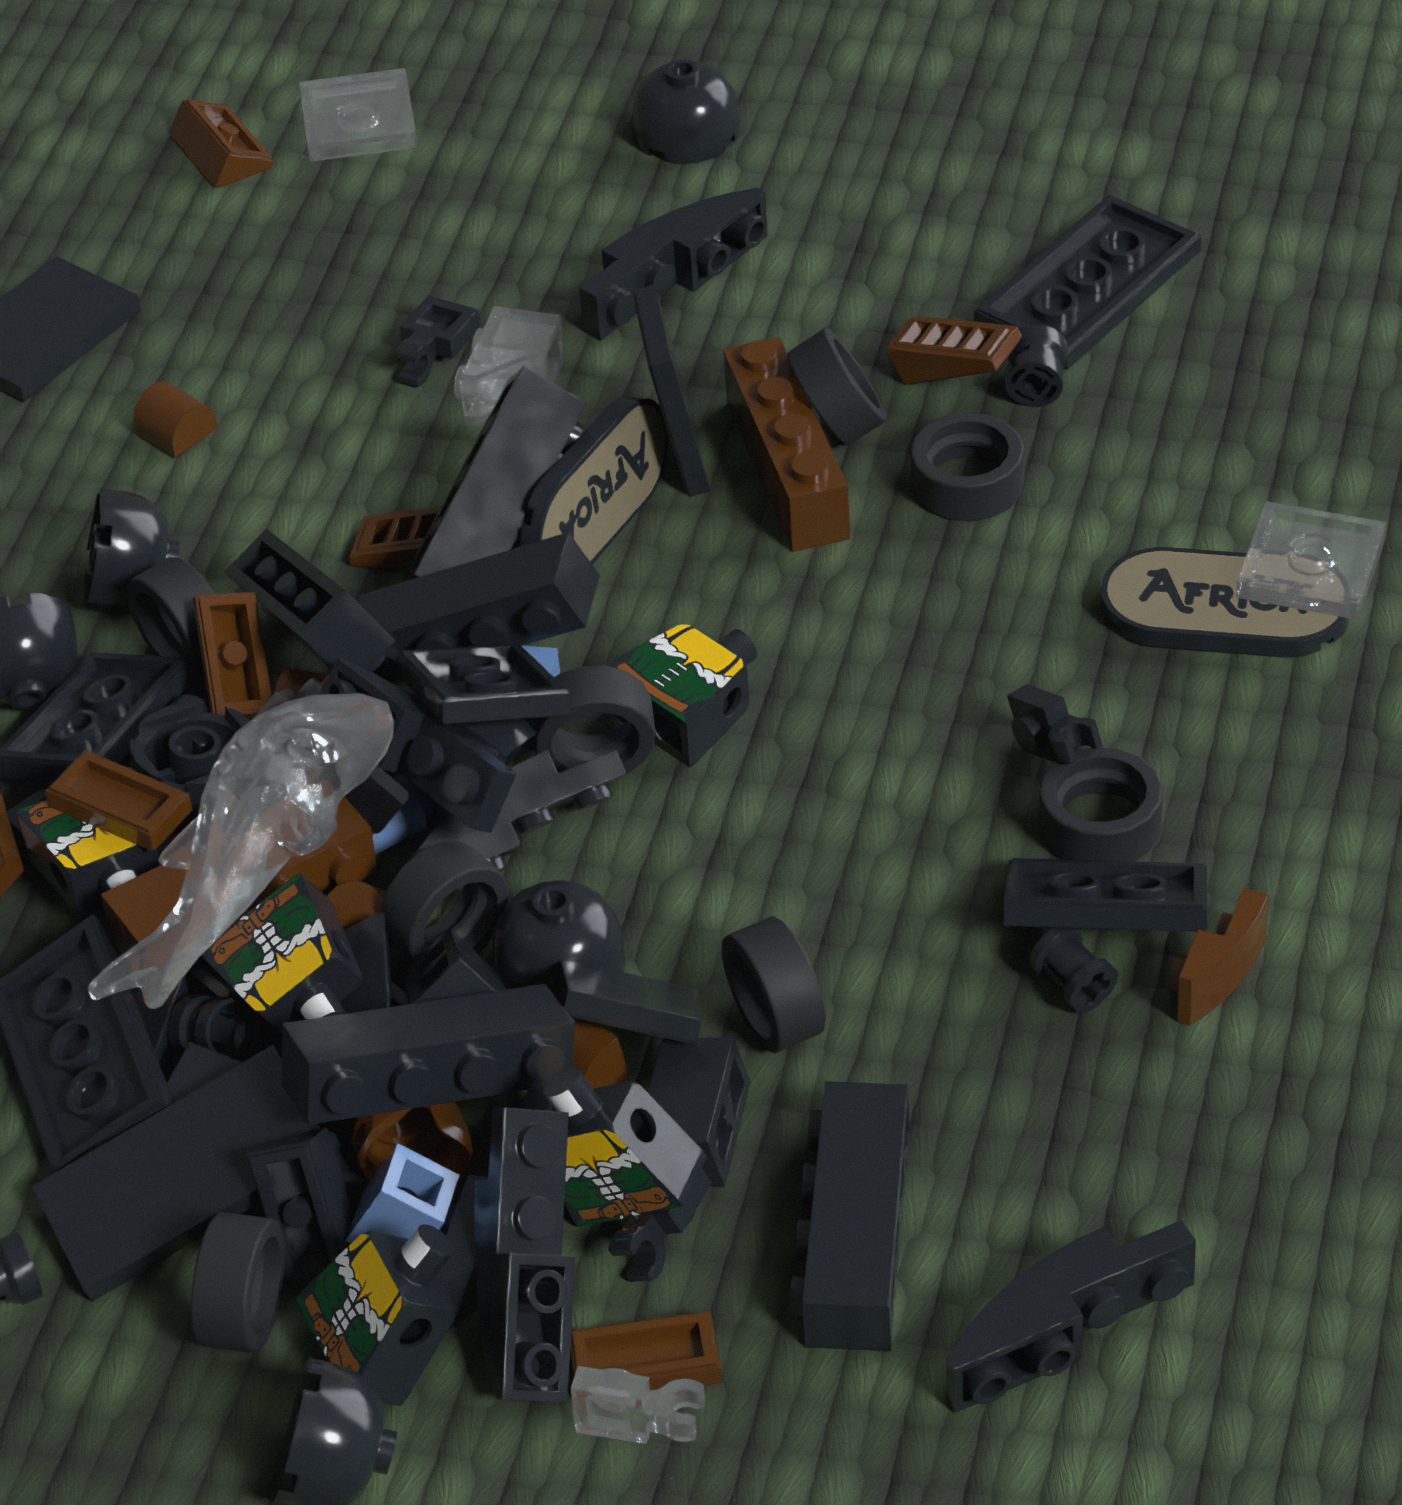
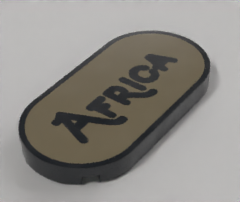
(602, 477)
(1191, 604)

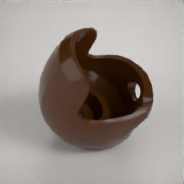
(431, 1131)

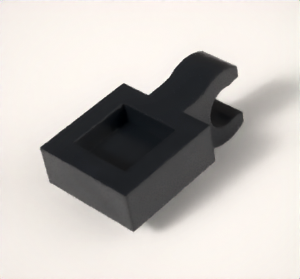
(433, 330)
(1047, 728)
(646, 1232)

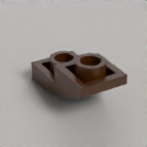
(1220, 959)

